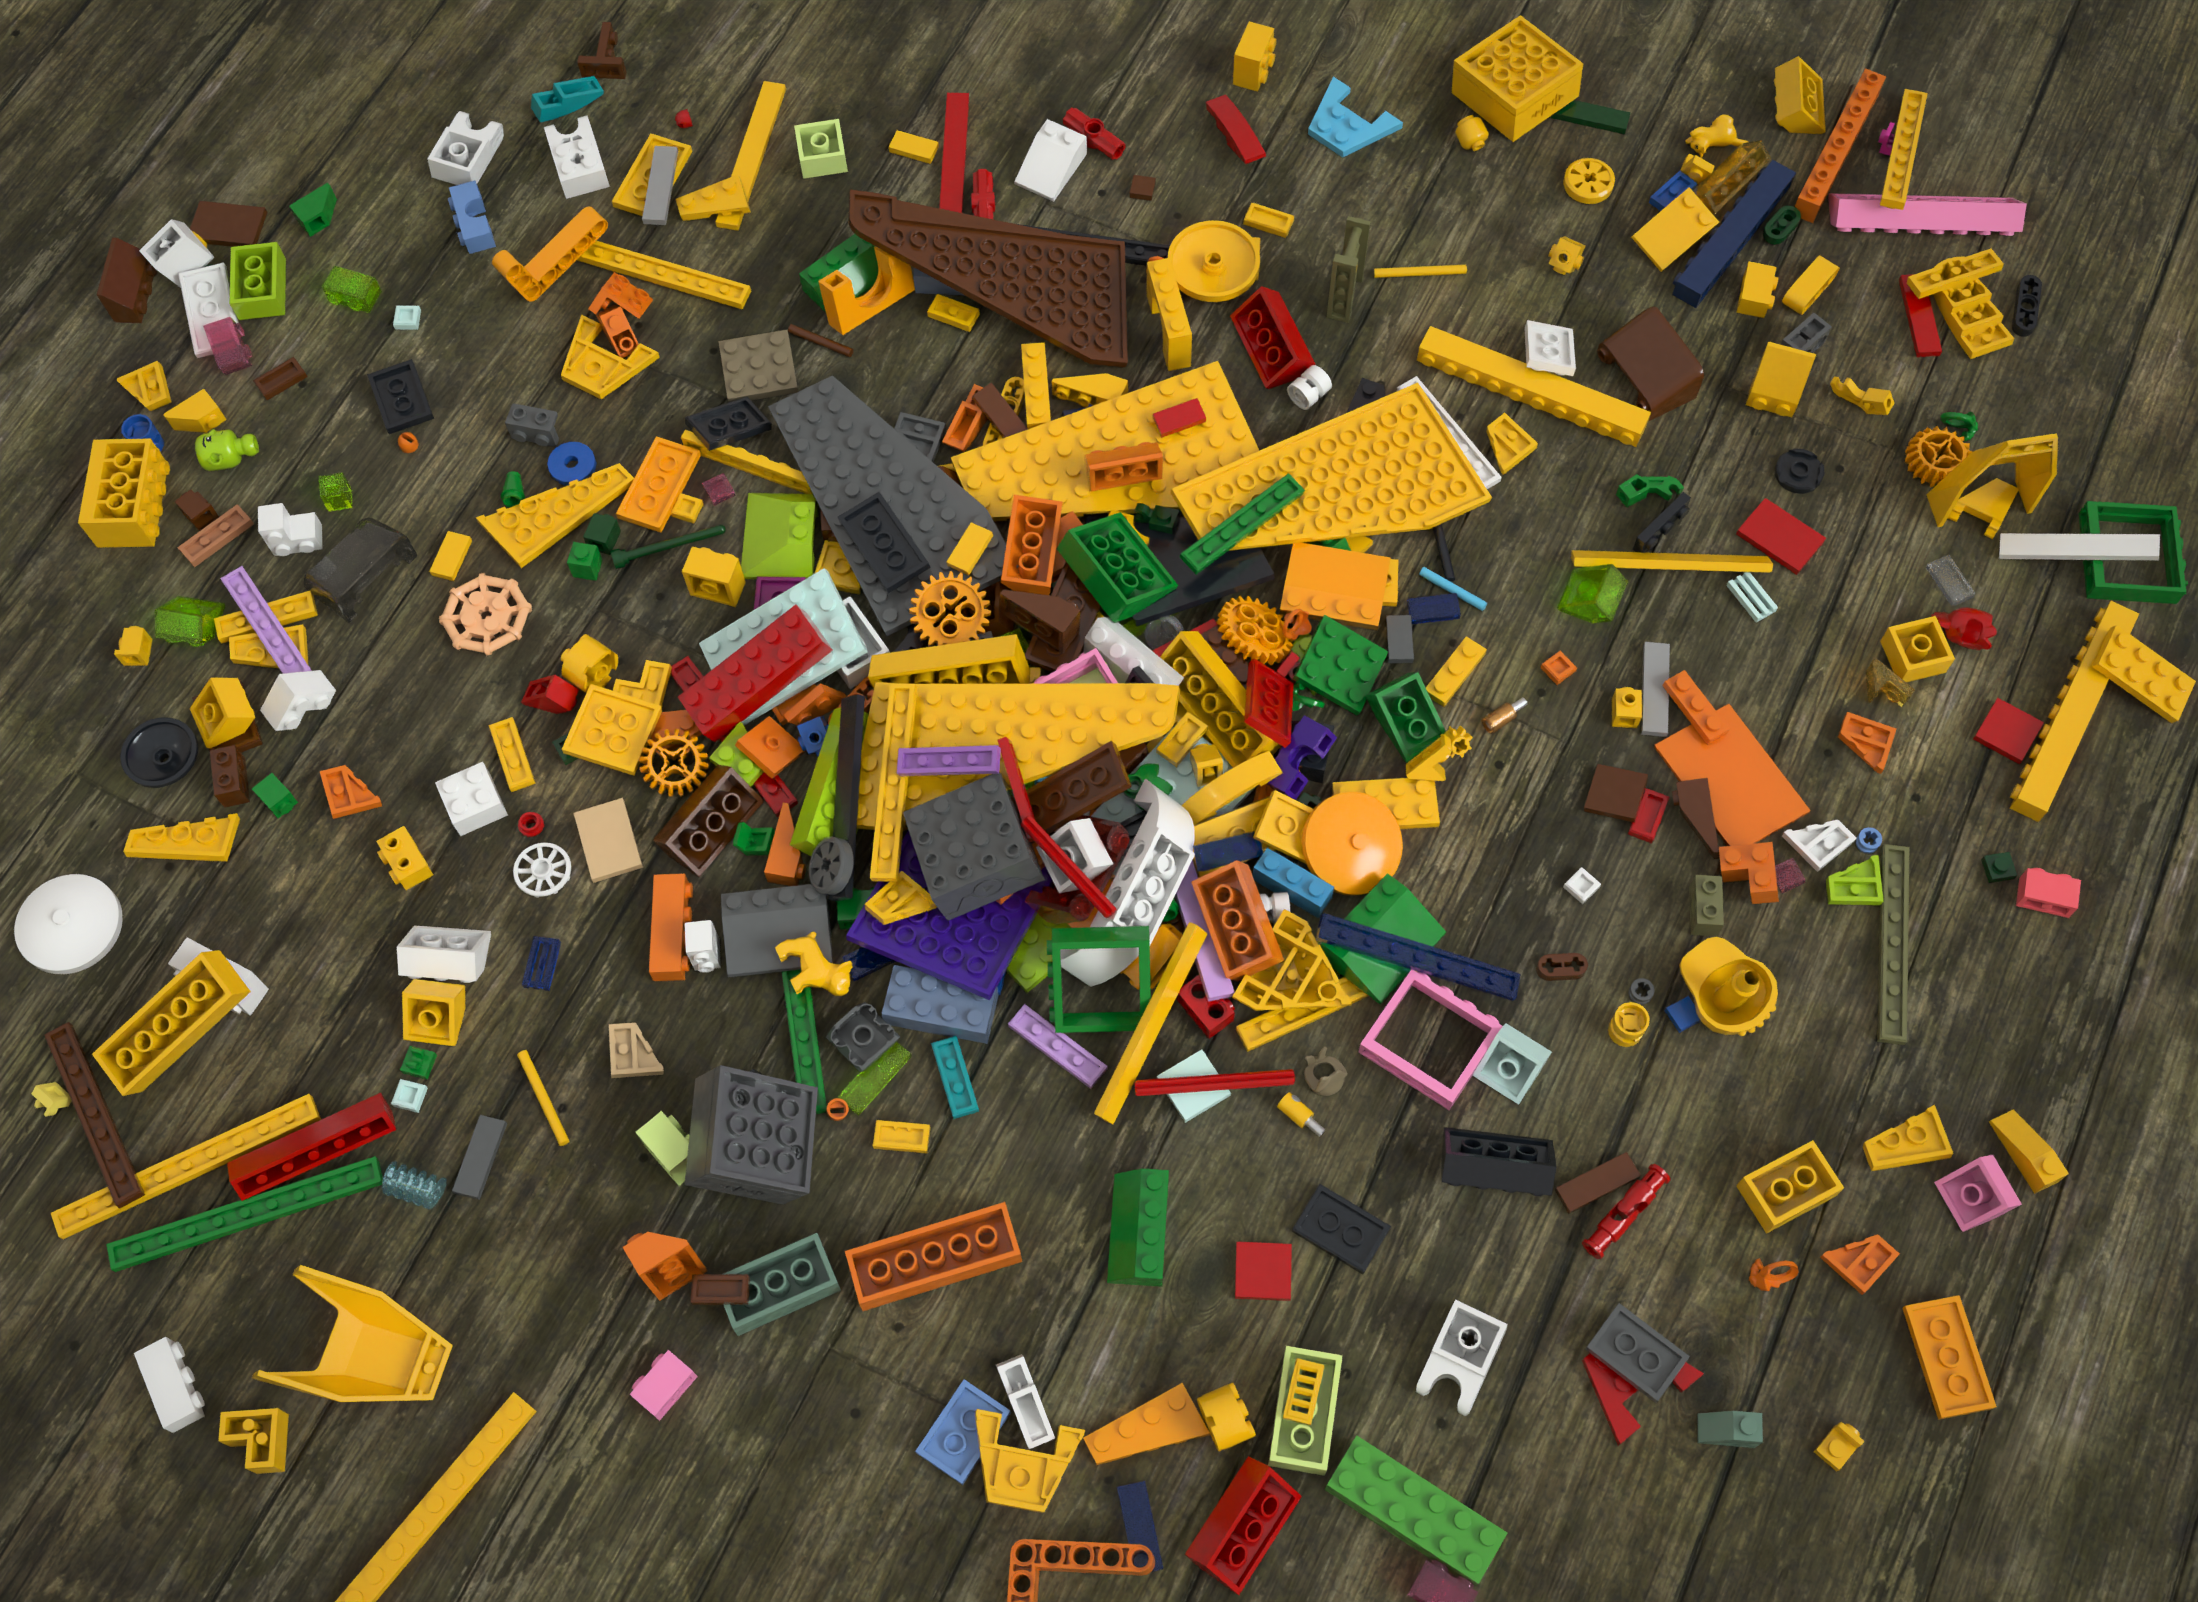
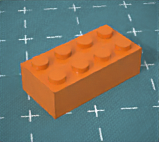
(1237, 921)

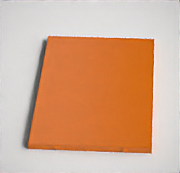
(1744, 783)

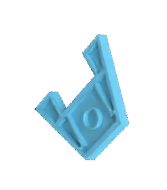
(1343, 129)

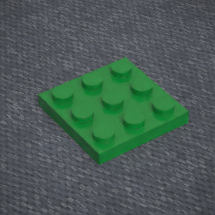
(1340, 665)

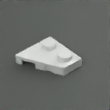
(1820, 842)

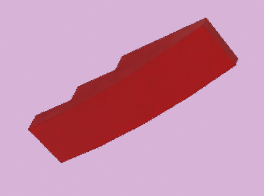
(1236, 129)

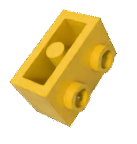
(404, 858)

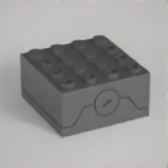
(972, 846)
(751, 1135)

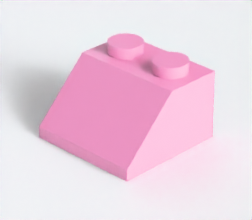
(1977, 1192)

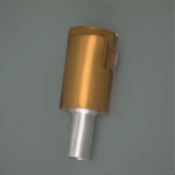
(1502, 716)

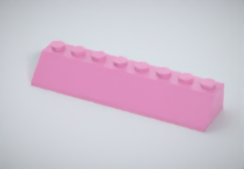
(1928, 213)

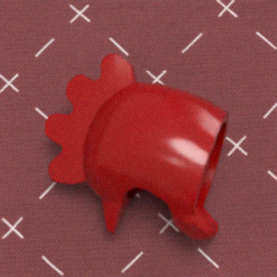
(1967, 627)

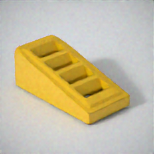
(1312, 1367)

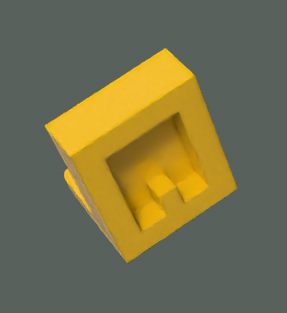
(1839, 1445)

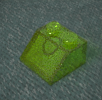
(1593, 593)
(187, 620)

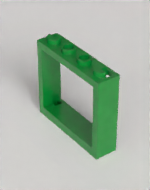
(2172, 547)
(1094, 939)

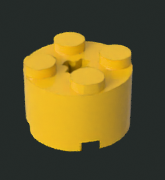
(588, 663)
(1225, 1417)

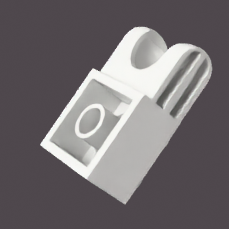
(462, 152)
(577, 159)
(1460, 1362)

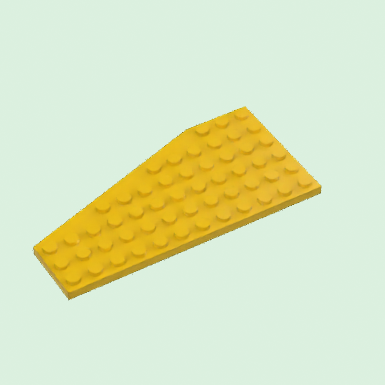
(1361, 475)

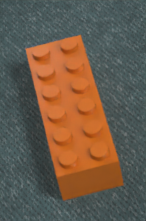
(933, 1256)

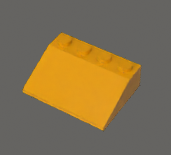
(1335, 584)

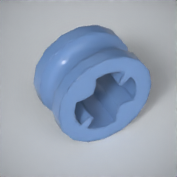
(1867, 848)

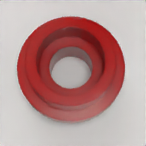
(526, 819)

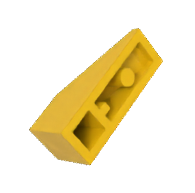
(2029, 1151)

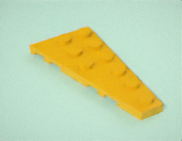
(551, 515)

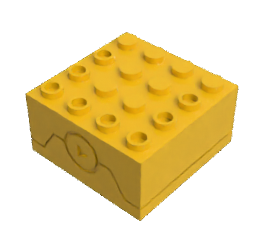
(1516, 78)

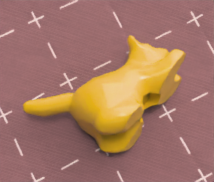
(1719, 134)

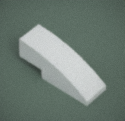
(1025, 1401)

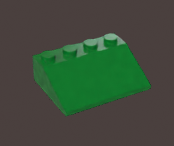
(1116, 566)
(1392, 910)

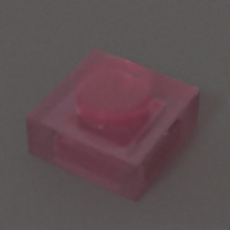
(718, 489)
(1788, 875)

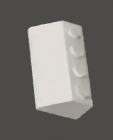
(1124, 652)

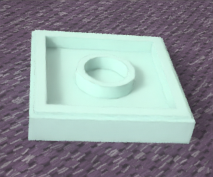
(1194, 1103)

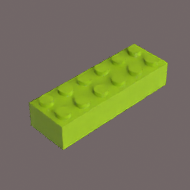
(818, 808)

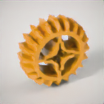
(1927, 447)
(688, 745)

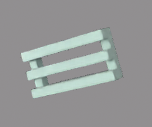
(1755, 594)

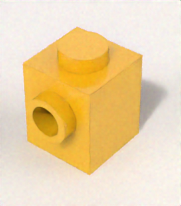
(1626, 707)

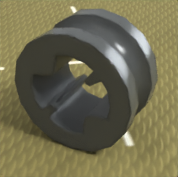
(1644, 983)

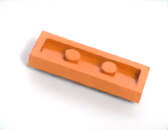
(1696, 707)

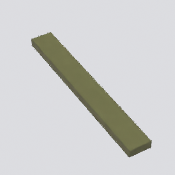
(1893, 945)

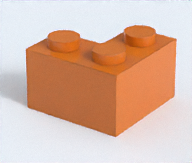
(1751, 863)

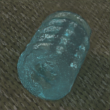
(413, 1187)

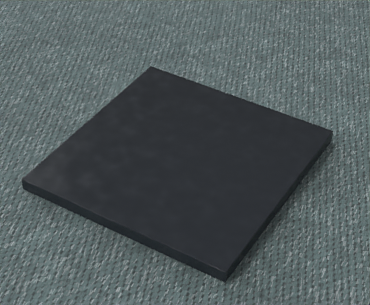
(1226, 575)

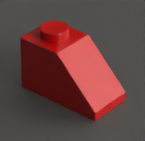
(551, 695)

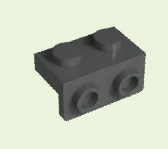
(532, 425)

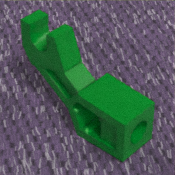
(1659, 485)

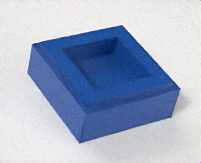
(1683, 1014)

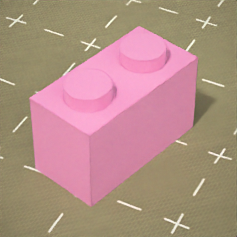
(663, 1384)

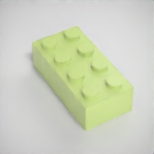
(1297, 1444)

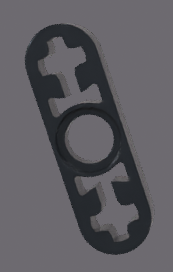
(2020, 312)

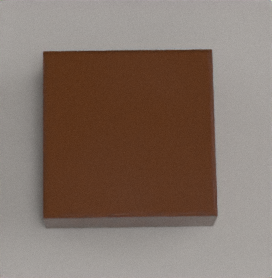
(1142, 187)

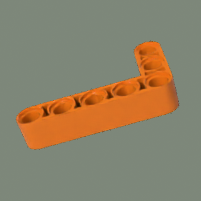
(1068, 1562)

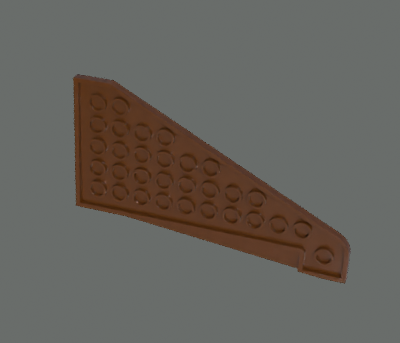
(1038, 278)

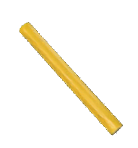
(1420, 271)
(543, 1098)

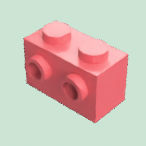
(2048, 892)

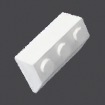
(443, 953)

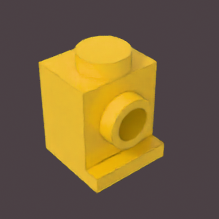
(134, 647)

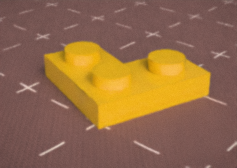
(651, 686)

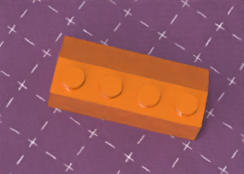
(1031, 544)
(663, 1262)

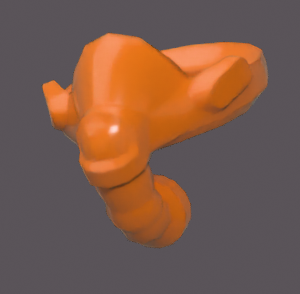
(1301, 624)
(1765, 1280)

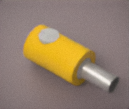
(1299, 1113)

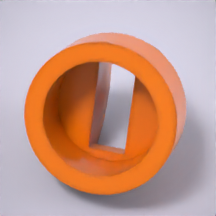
(405, 445)
(836, 1104)

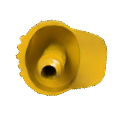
(1728, 987)

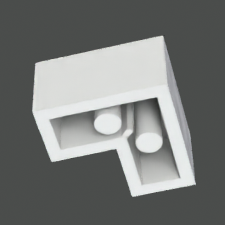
(289, 533)
(294, 695)

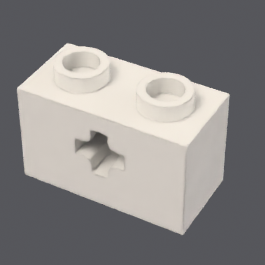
(702, 945)

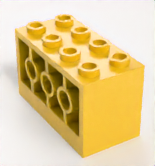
(123, 493)

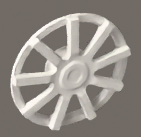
(542, 870)

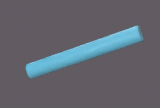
(1453, 588)

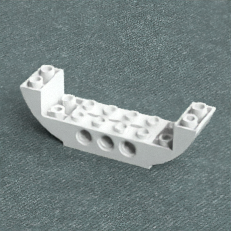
(1142, 884)

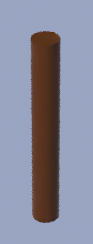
(820, 340)

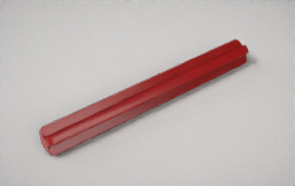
(1068, 867)

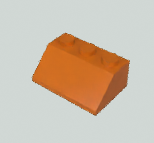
(1124, 466)

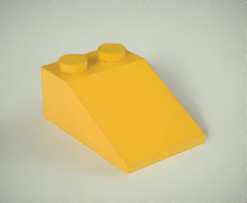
(1675, 229)
(1780, 379)

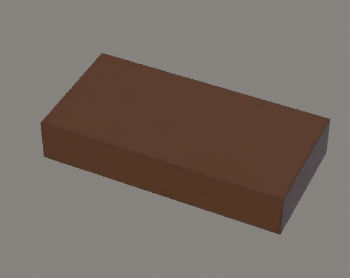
(280, 378)
(720, 1289)

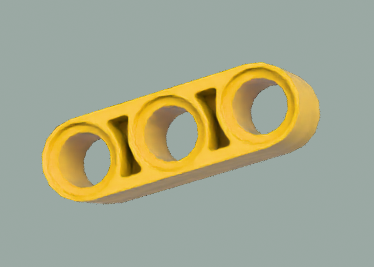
(1810, 285)

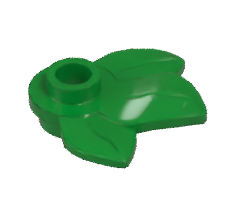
(1149, 772)

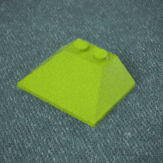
(779, 535)

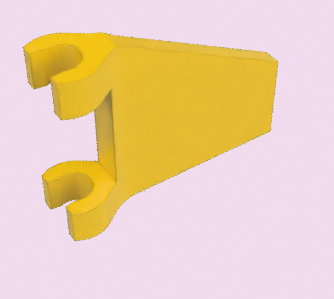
(1987, 503)

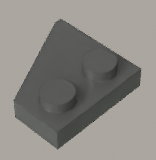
(921, 433)

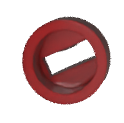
(683, 119)

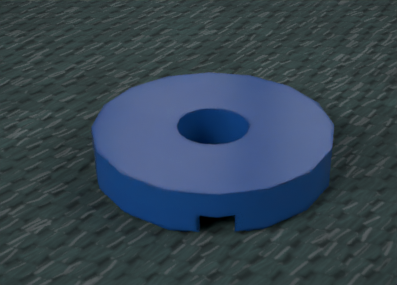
(571, 452)

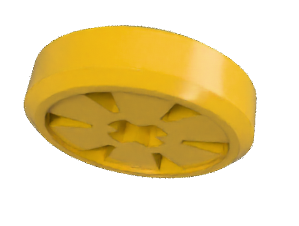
(1585, 170)

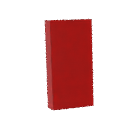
(1179, 417)
(1649, 815)

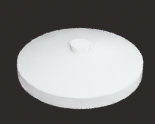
(68, 924)

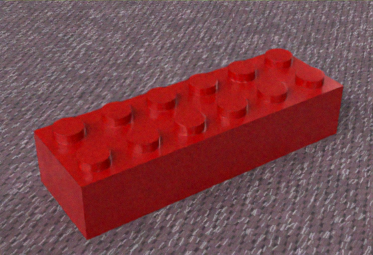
(755, 673)

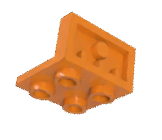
(624, 294)

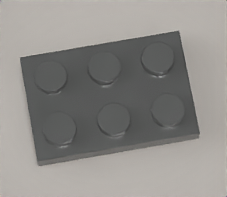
(1637, 1353)

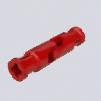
(1633, 1203)

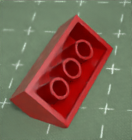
(1271, 338)
(1243, 1525)

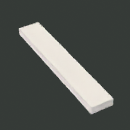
(1481, 465)
(2080, 546)

